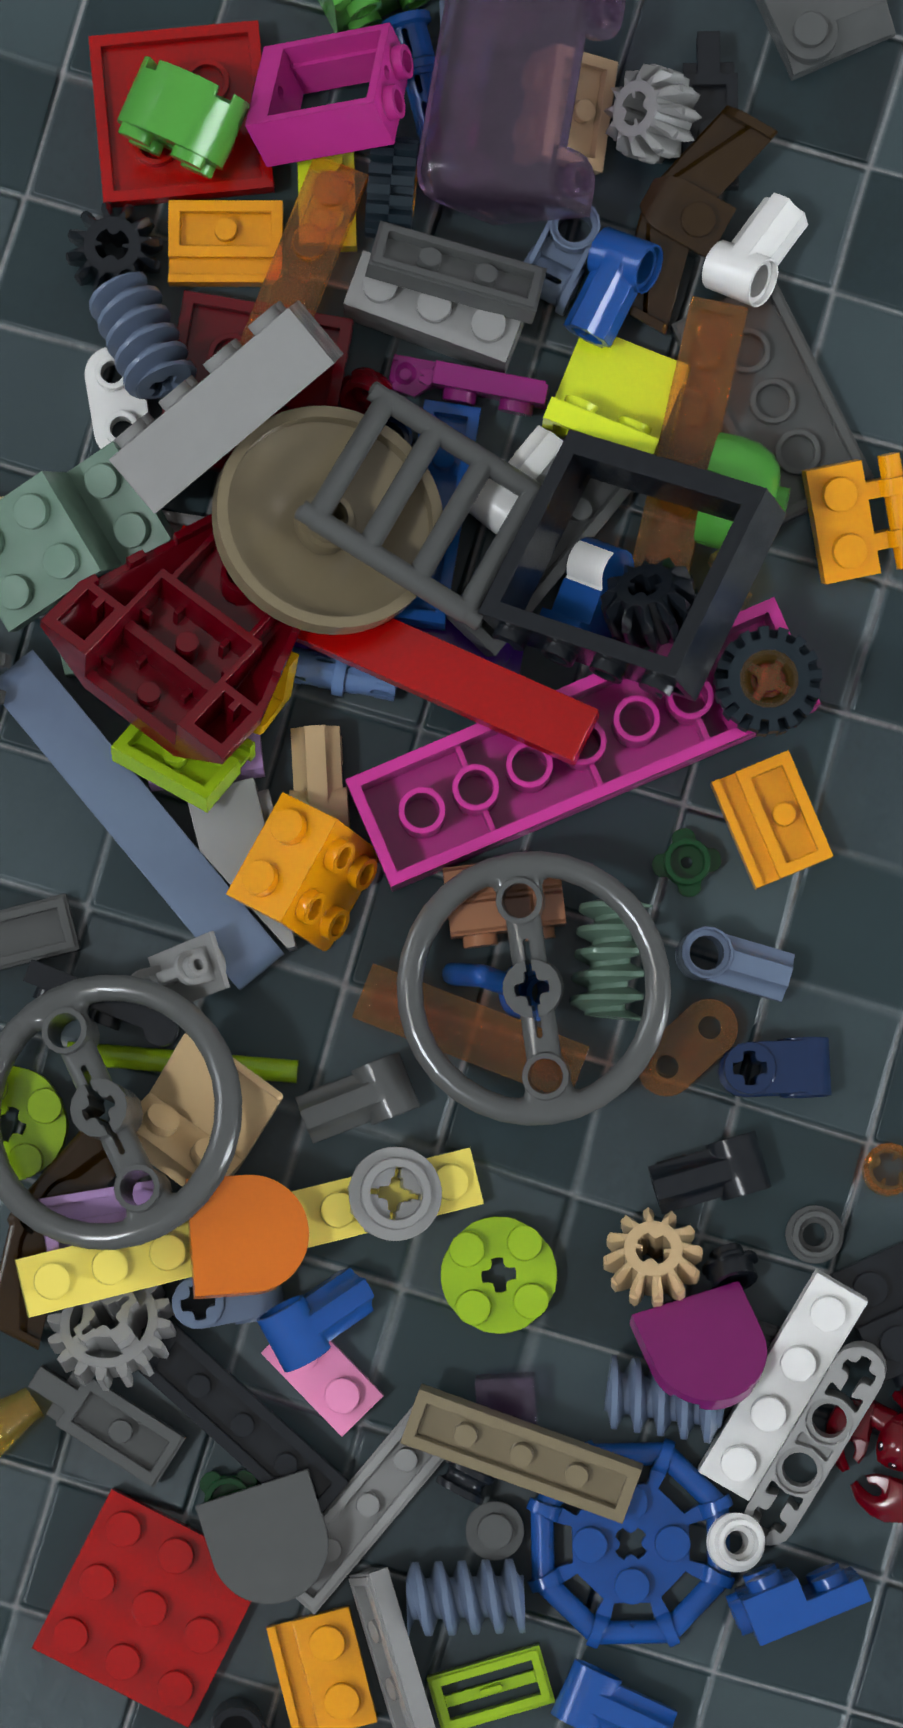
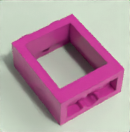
(324, 63)

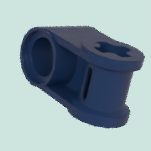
(787, 1068)

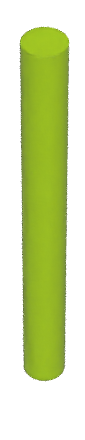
(155, 1060)

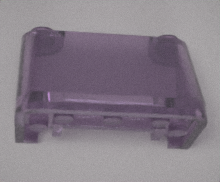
(507, 107)

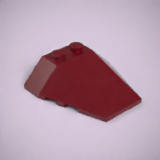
(174, 646)

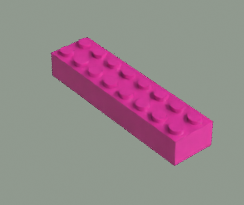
(491, 789)

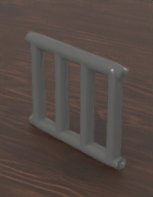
(368, 545)

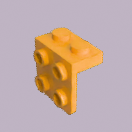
(305, 872)

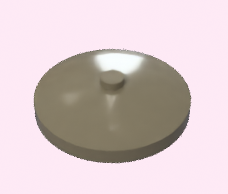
(285, 563)

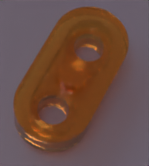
(689, 1048)

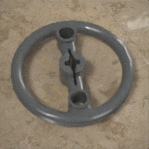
(501, 875)
(119, 1138)

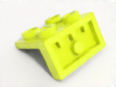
(613, 394)

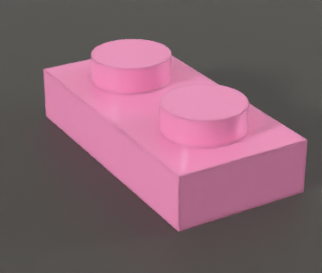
(332, 1387)

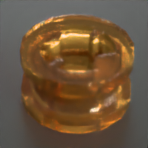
(873, 1160)

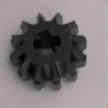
(120, 232)
(648, 603)

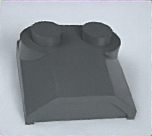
(824, 31)

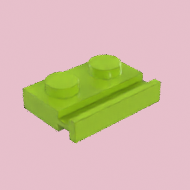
(189, 779)

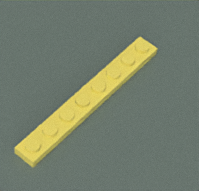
(84, 1275)

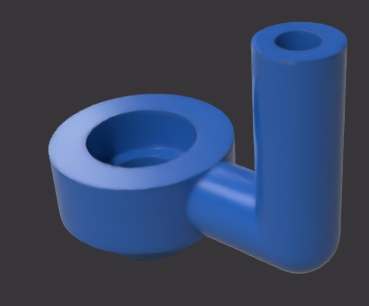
(492, 979)

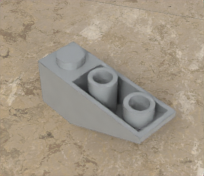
(229, 834)

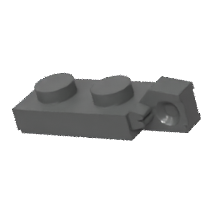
(109, 1424)

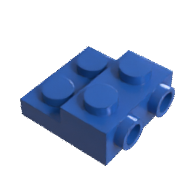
(777, 1605)

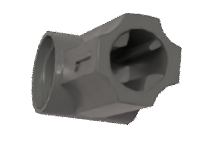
(368, 1095)

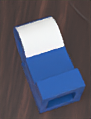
(586, 580)

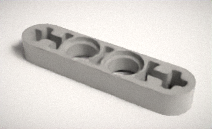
(820, 1446)

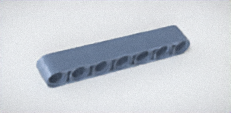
(135, 818)

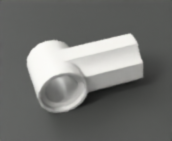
(750, 263)
(533, 459)

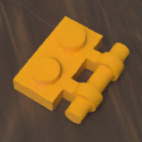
(843, 520)

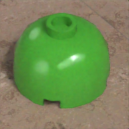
(745, 461)

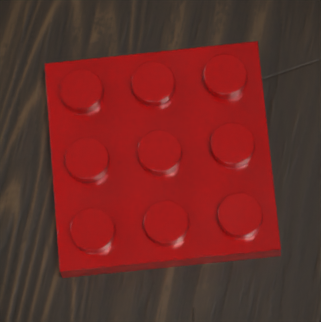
(218, 52)
(144, 1610)

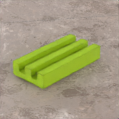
(483, 1666)

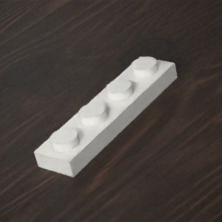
(790, 1377)

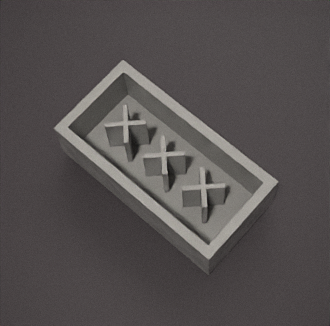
(226, 406)

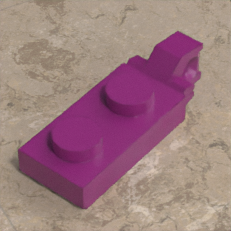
(465, 383)

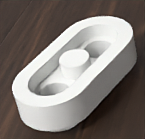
(109, 401)

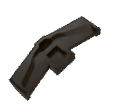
(684, 206)
(77, 1168)

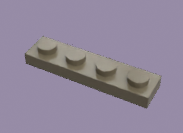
(522, 1453)

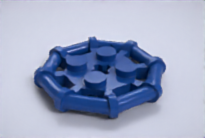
(632, 1578)

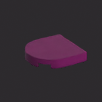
(704, 1346)

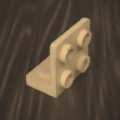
(181, 1113)

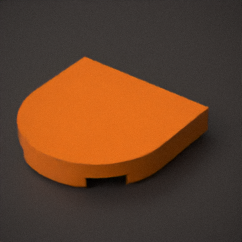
(246, 1238)

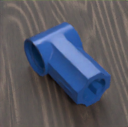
(618, 271)
(306, 1323)
(599, 1700)

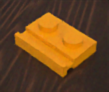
(222, 241)
(771, 819)
(322, 1671)

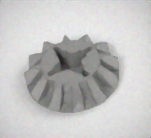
(415, 1176)

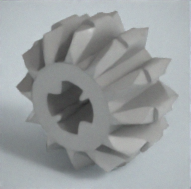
(652, 114)

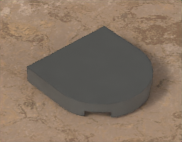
(267, 1538)

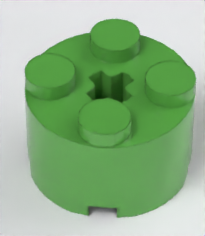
(181, 114)

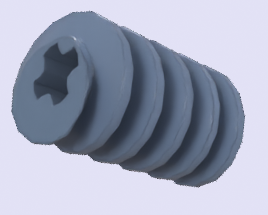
(140, 336)
(644, 1399)
(465, 1597)

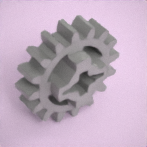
(117, 1352)

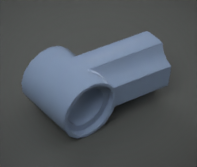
(740, 964)

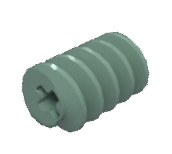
(608, 965)

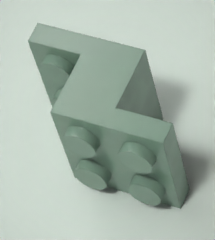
(66, 530)

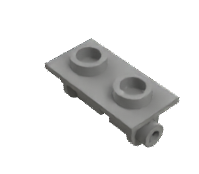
(190, 968)

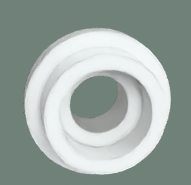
(752, 1542)

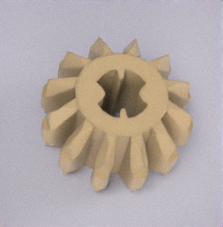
(648, 1276)

